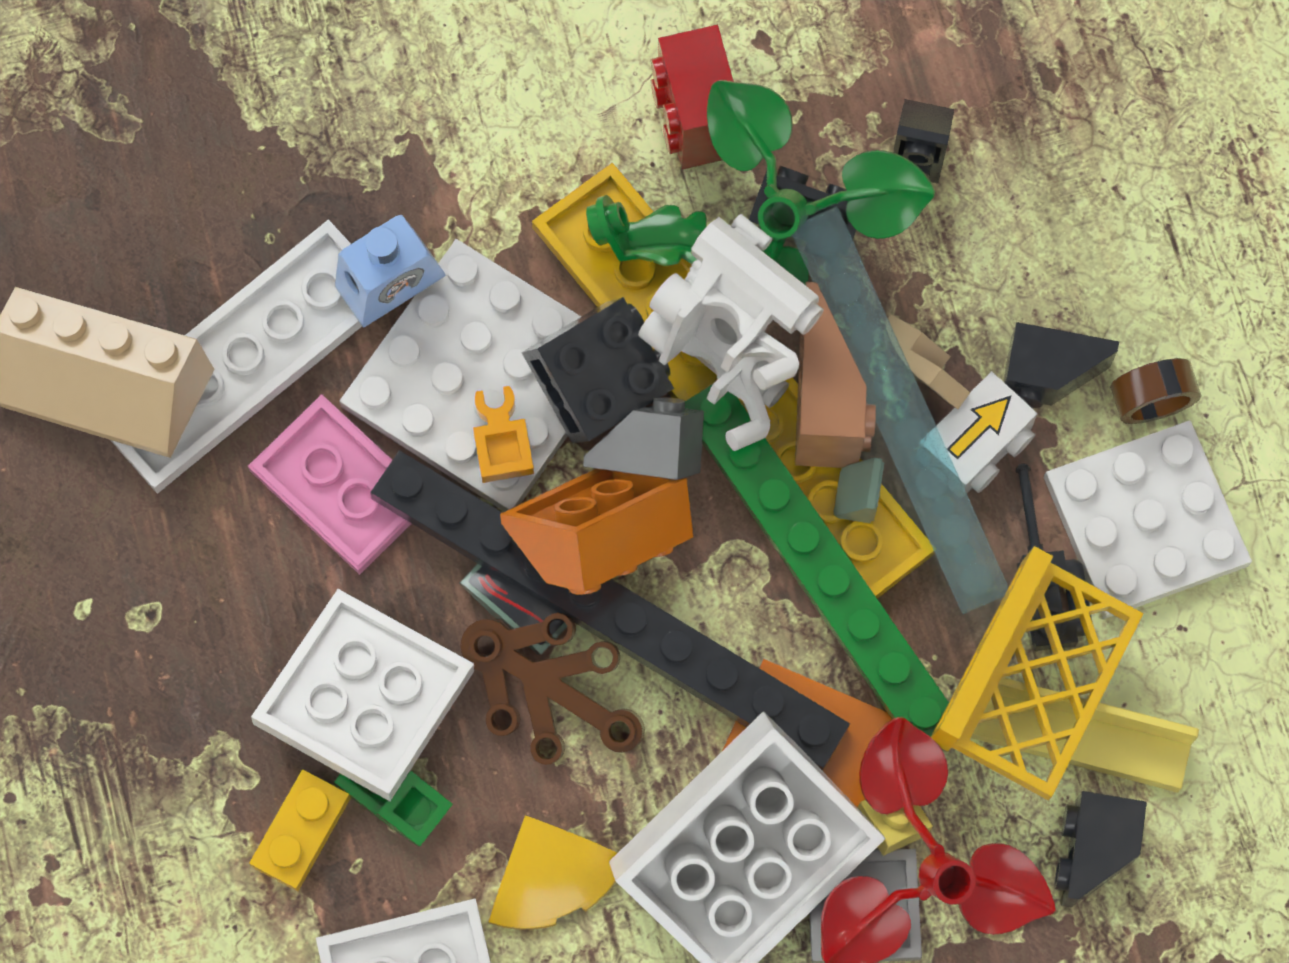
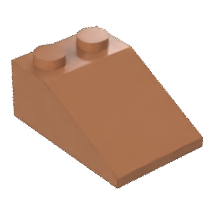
(831, 398)

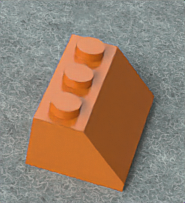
(600, 527)

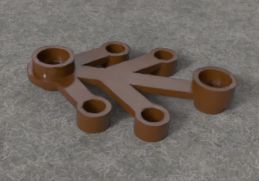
(543, 681)

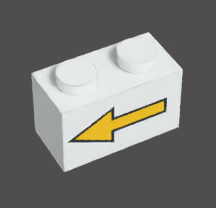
(985, 430)

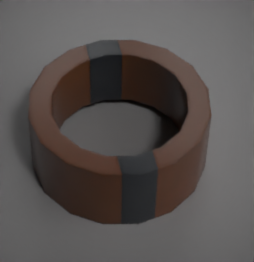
(1155, 391)

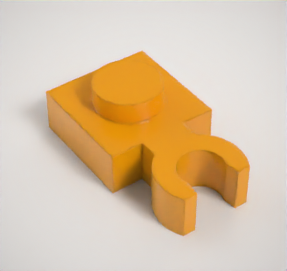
(503, 443)

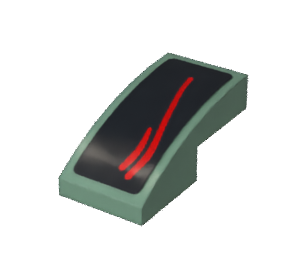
(510, 603)

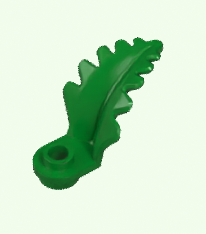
(657, 238)

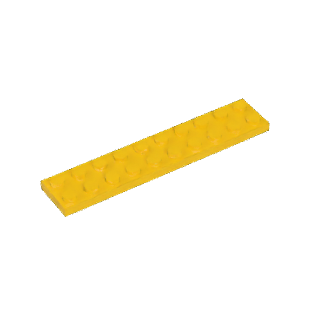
(879, 550)

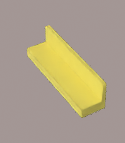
(1113, 742)

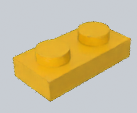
(300, 830)

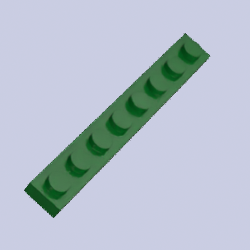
(821, 567)

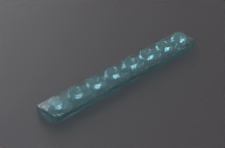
(901, 412)

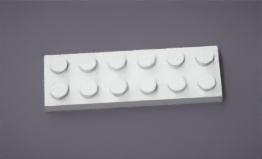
(259, 348)

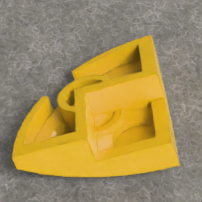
(550, 877)

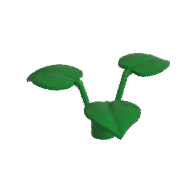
(881, 186)

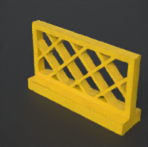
(995, 652)

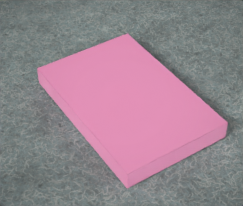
(325, 476)

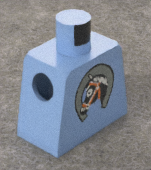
(387, 268)

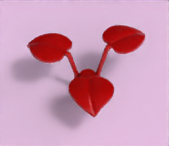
(993, 893)

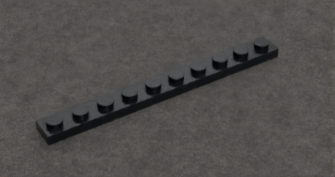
(611, 612)

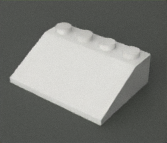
(745, 848)

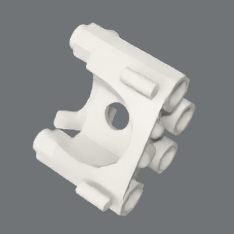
(723, 320)

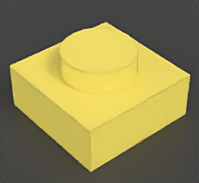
(894, 827)

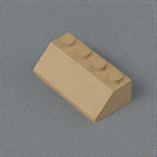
(99, 372)

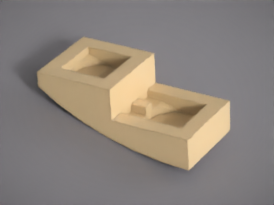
(927, 361)

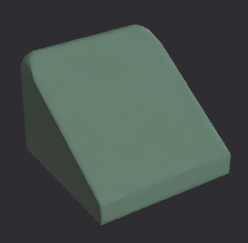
(859, 490)

